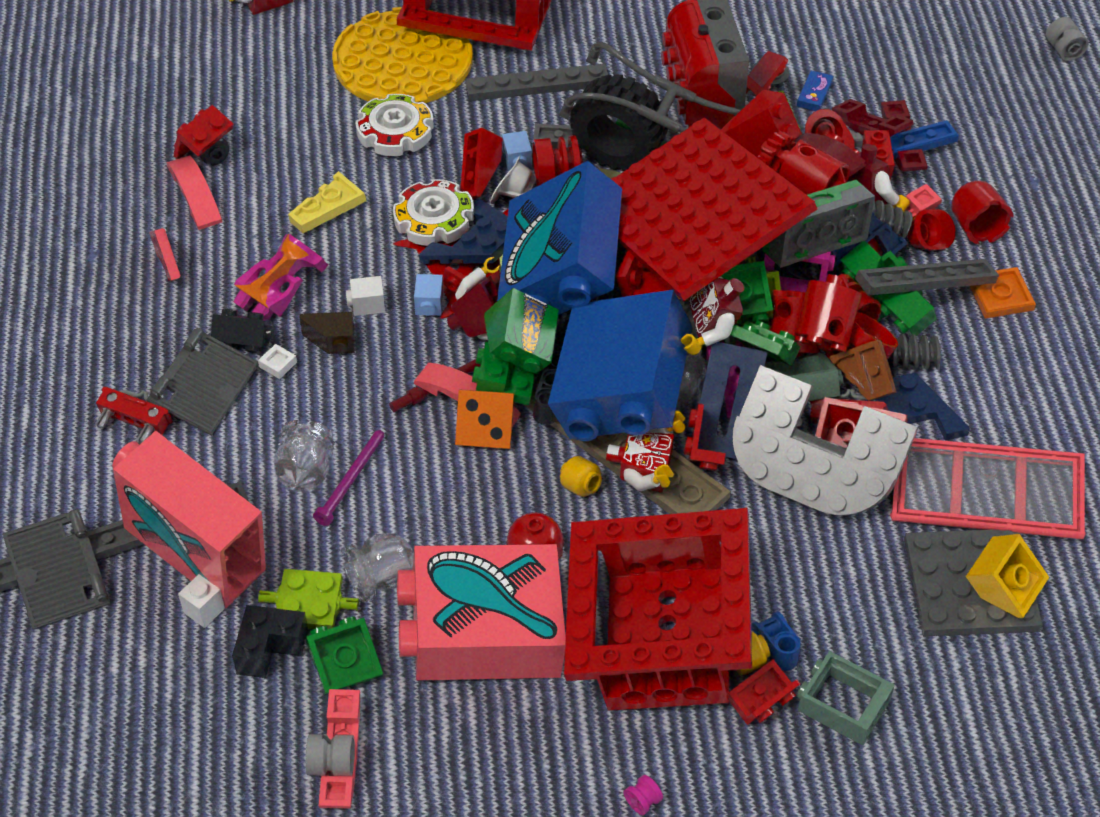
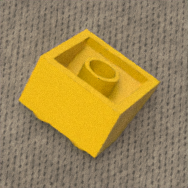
(1008, 574)

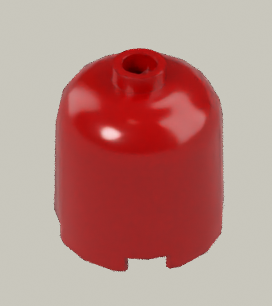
(981, 211)

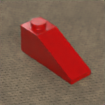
(480, 160)

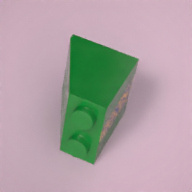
(522, 330)

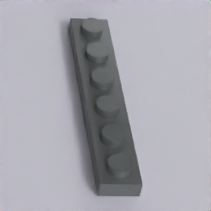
(533, 82)
(926, 276)

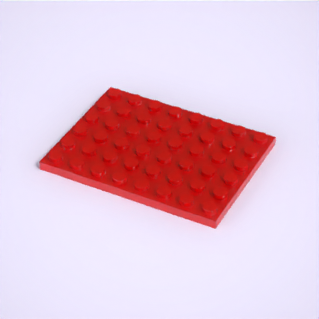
(703, 207)

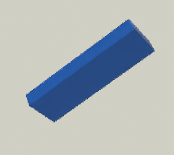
(924, 137)

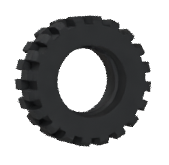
(606, 139)

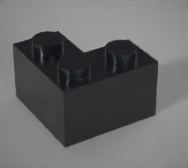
(264, 633)

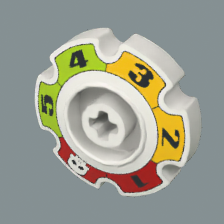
(394, 124)
(433, 212)

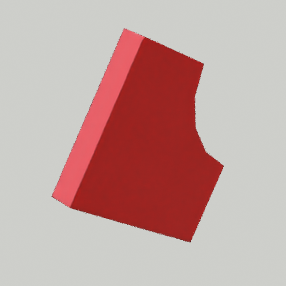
(164, 253)

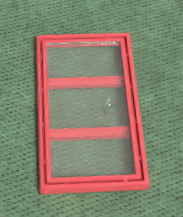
(992, 488)

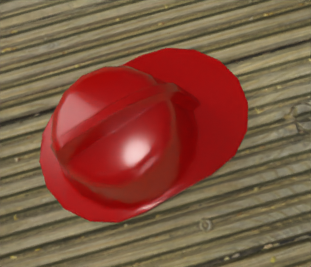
(828, 121)
(931, 230)

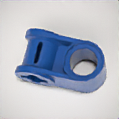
(778, 638)

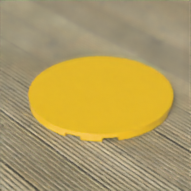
(387, 59)

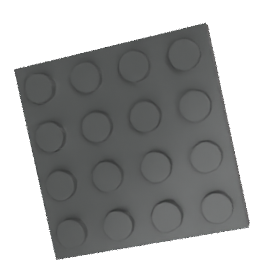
(945, 596)

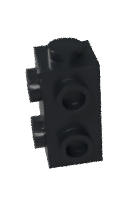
(249, 330)

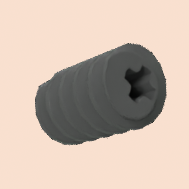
(894, 217)
(917, 351)

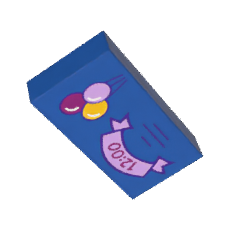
(815, 90)

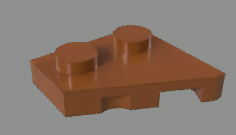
(867, 369)

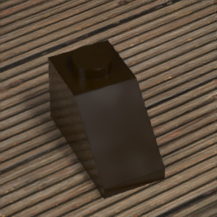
(330, 331)

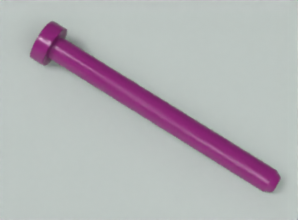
(324, 515)

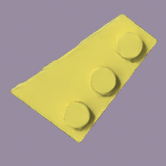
(327, 204)

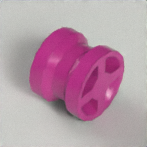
(643, 795)

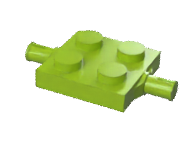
(312, 593)

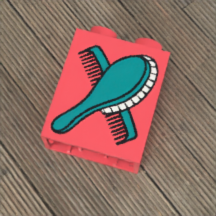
(189, 516)
(483, 612)

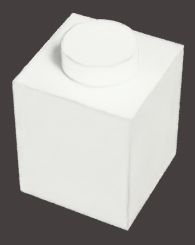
(366, 296)
(201, 601)

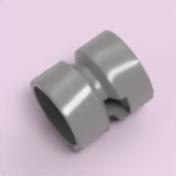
(1067, 39)
(330, 755)

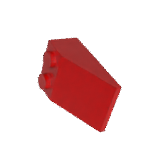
(761, 119)

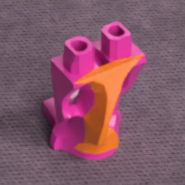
(279, 269)

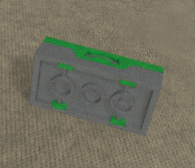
(839, 221)

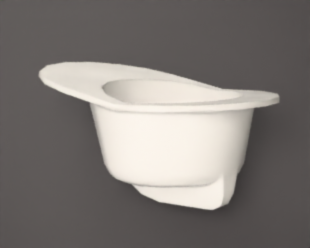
(515, 182)

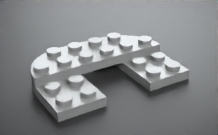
(809, 474)

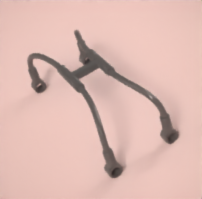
(657, 116)

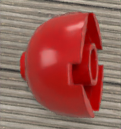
(535, 529)

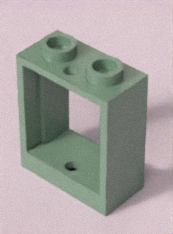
(813, 370)
(855, 677)

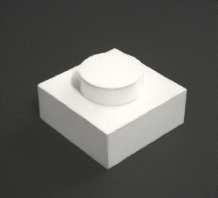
(277, 361)

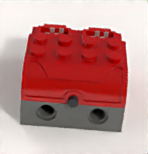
(705, 58)

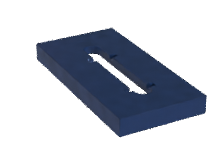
(721, 359)

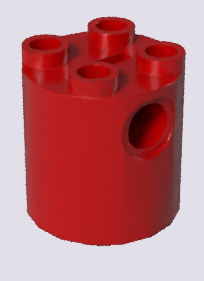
(812, 168)
(786, 313)
(828, 314)

